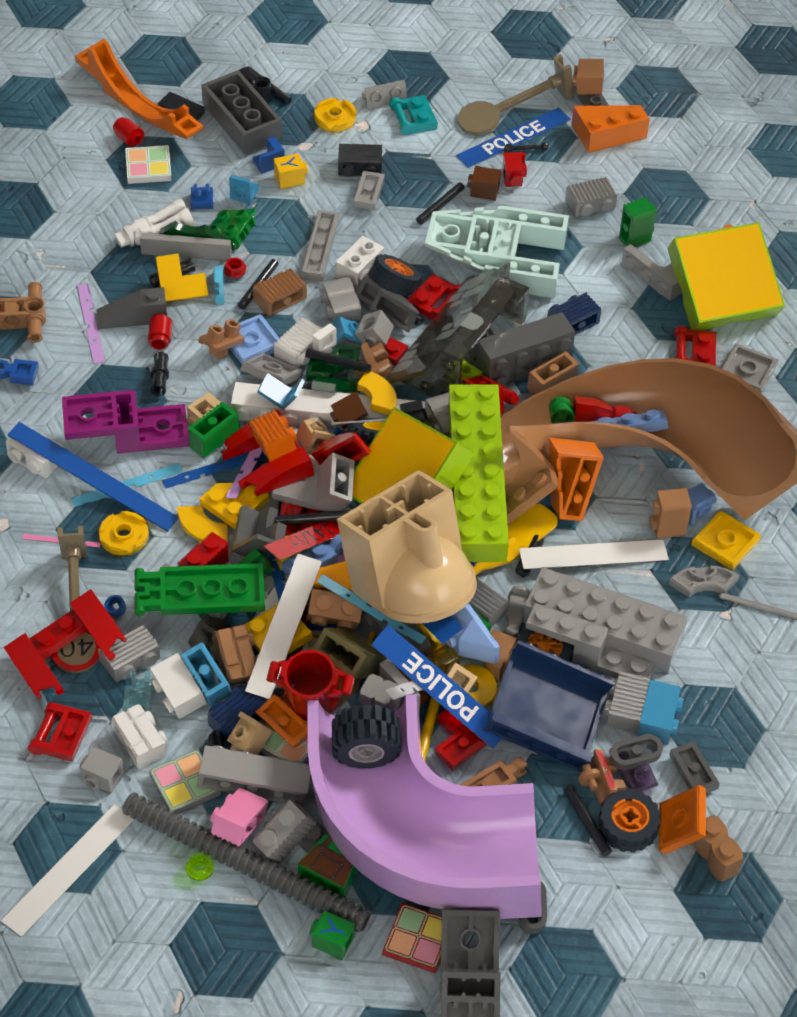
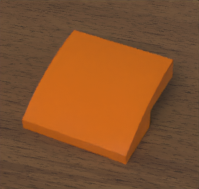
(283, 720)

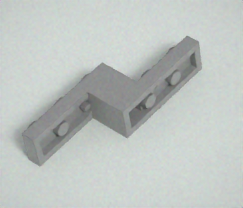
(649, 272)
(589, 642)

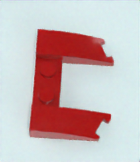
(274, 474)
(87, 615)

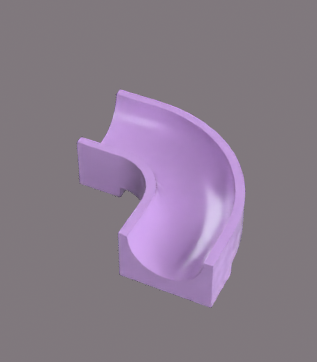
(424, 834)

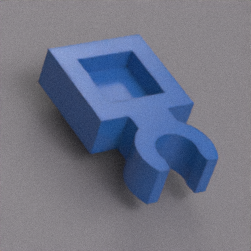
(20, 371)

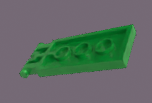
(200, 589)

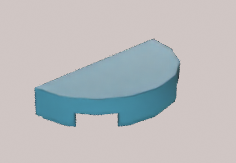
(218, 284)

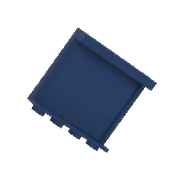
(548, 705)

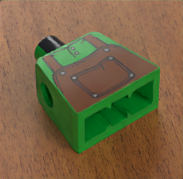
(327, 867)

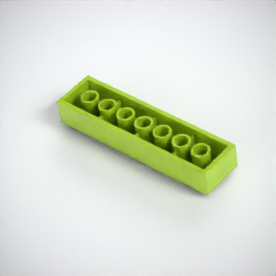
(481, 488)

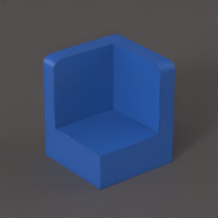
(265, 161)

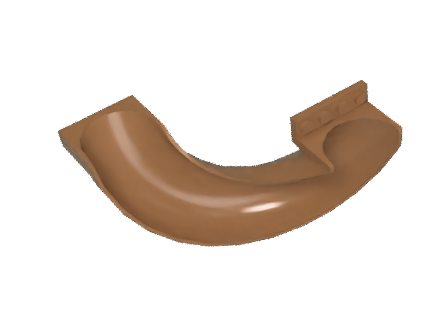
(713, 424)

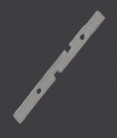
(396, 692)

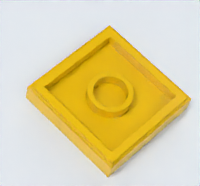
(726, 540)

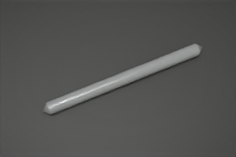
(775, 610)

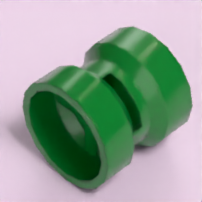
(561, 410)

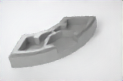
(703, 579)

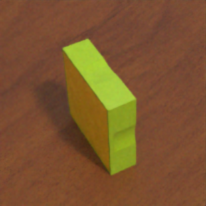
(726, 276)
(403, 448)

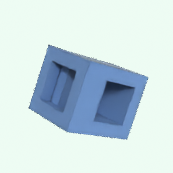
(701, 501)

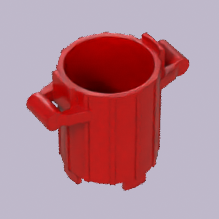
(310, 677)

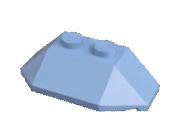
(474, 639)

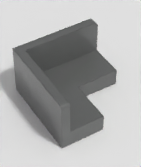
(256, 529)

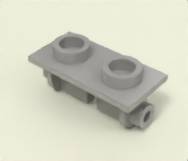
(381, 94)

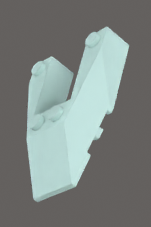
(491, 239)

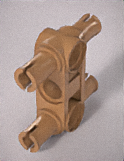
(25, 312)

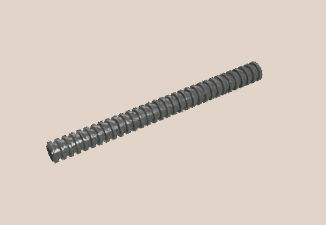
(242, 860)

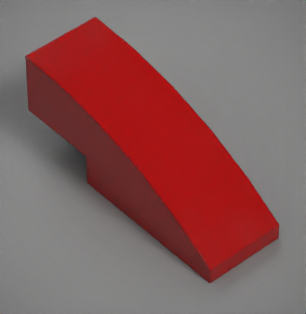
(345, 444)

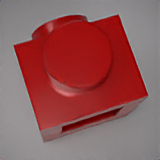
(514, 168)

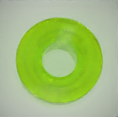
(196, 861)

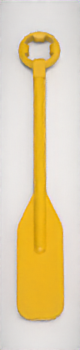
(535, 521)

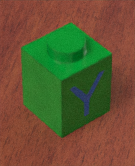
(332, 934)

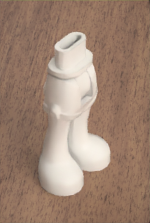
(174, 212)

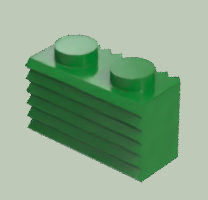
(637, 222)
(212, 429)

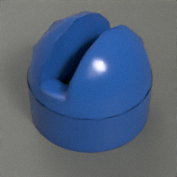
(110, 601)

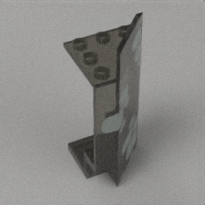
(438, 352)

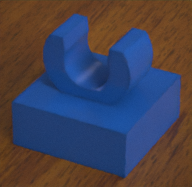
(201, 197)

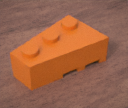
(609, 125)
(576, 472)

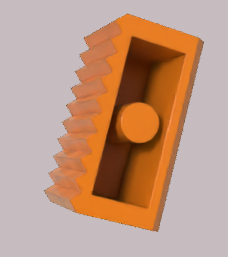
(273, 434)

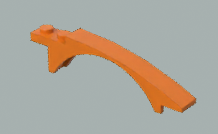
(103, 66)

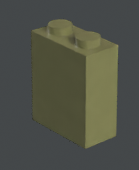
(350, 652)

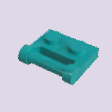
(419, 112)

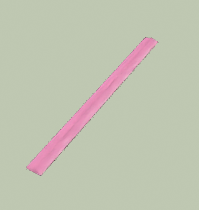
(53, 539)

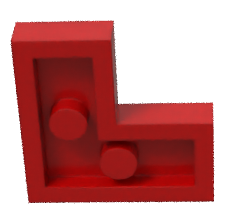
(461, 743)

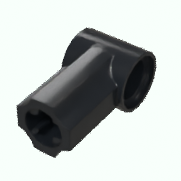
(260, 83)

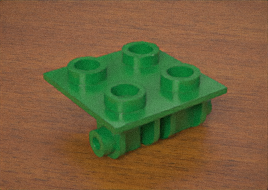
(234, 225)

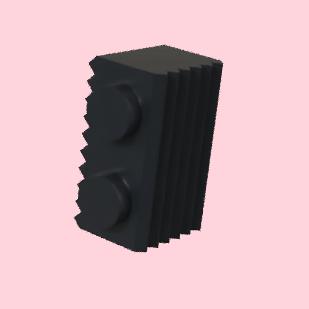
(357, 158)

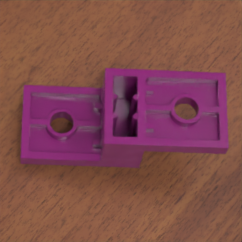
(118, 415)

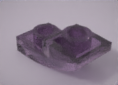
(638, 778)

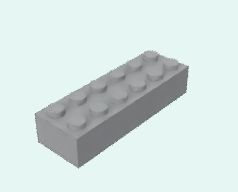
(632, 623)

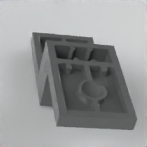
(468, 974)

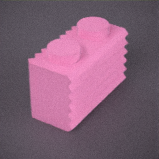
(238, 816)

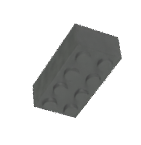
(241, 111)
(519, 350)

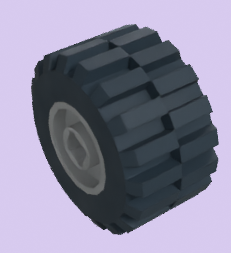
(366, 736)

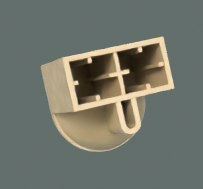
(408, 552)

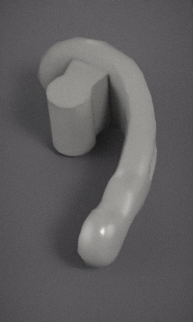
(517, 598)

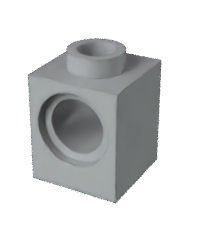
(374, 328)

